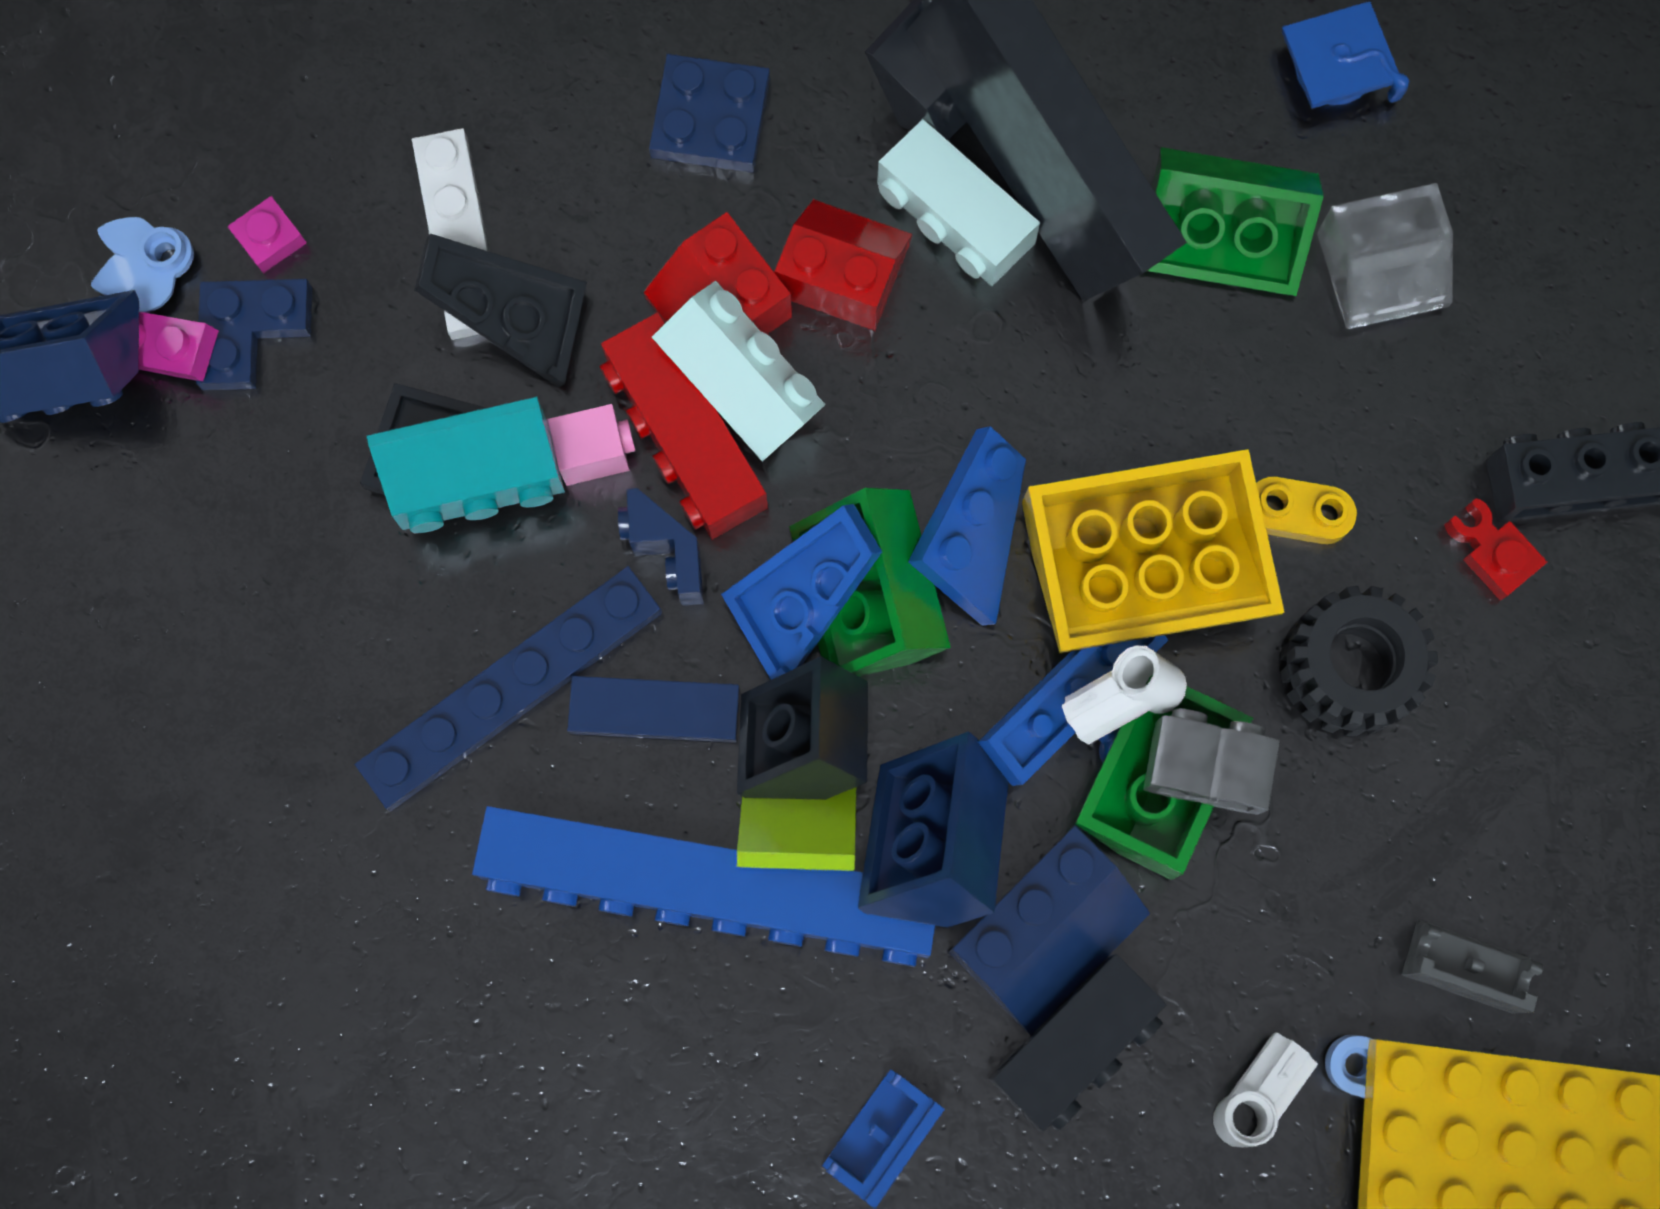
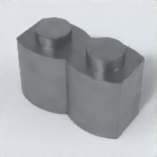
(1212, 763)

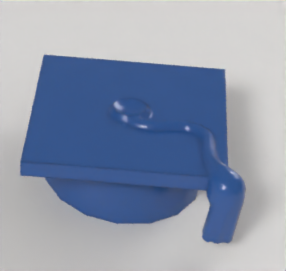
(1343, 57)

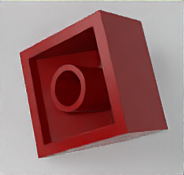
(726, 256)
(842, 263)

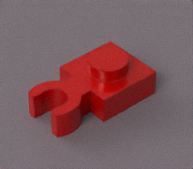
(1499, 556)

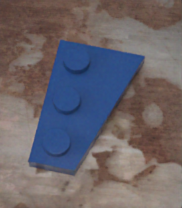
(802, 589)

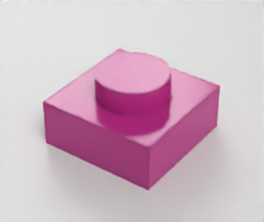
(267, 234)

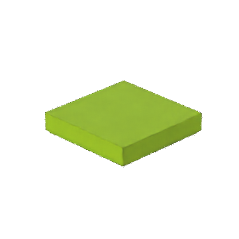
(798, 833)

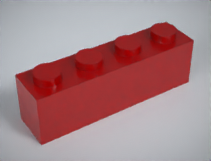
(686, 430)

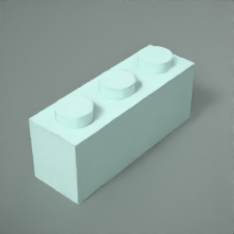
(956, 203)
(738, 369)

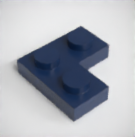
(244, 314)

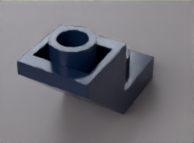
(656, 532)

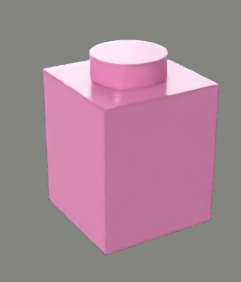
(591, 444)

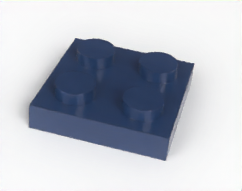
(709, 113)

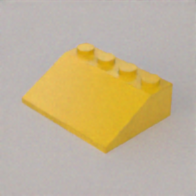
(1152, 551)

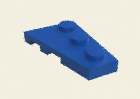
(973, 527)

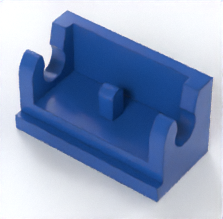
(882, 1138)

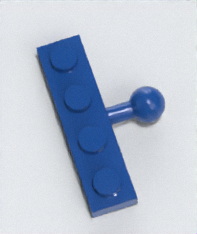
(1038, 723)

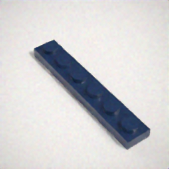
(508, 689)

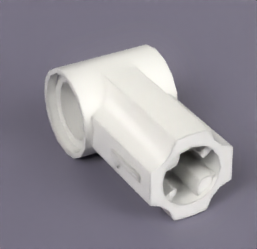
(1124, 694)
(1267, 1088)

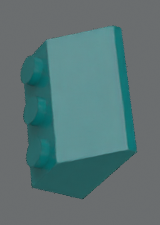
(467, 465)

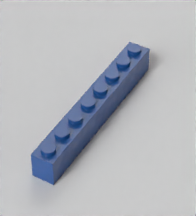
(686, 881)

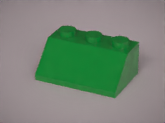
(1239, 219)
(895, 608)
(1138, 823)

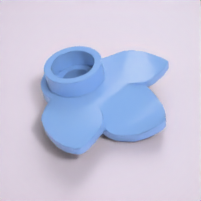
(139, 263)

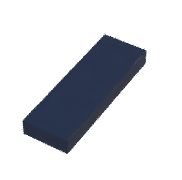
(653, 709)

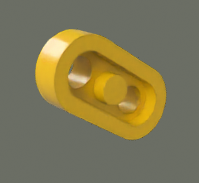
(1302, 512)

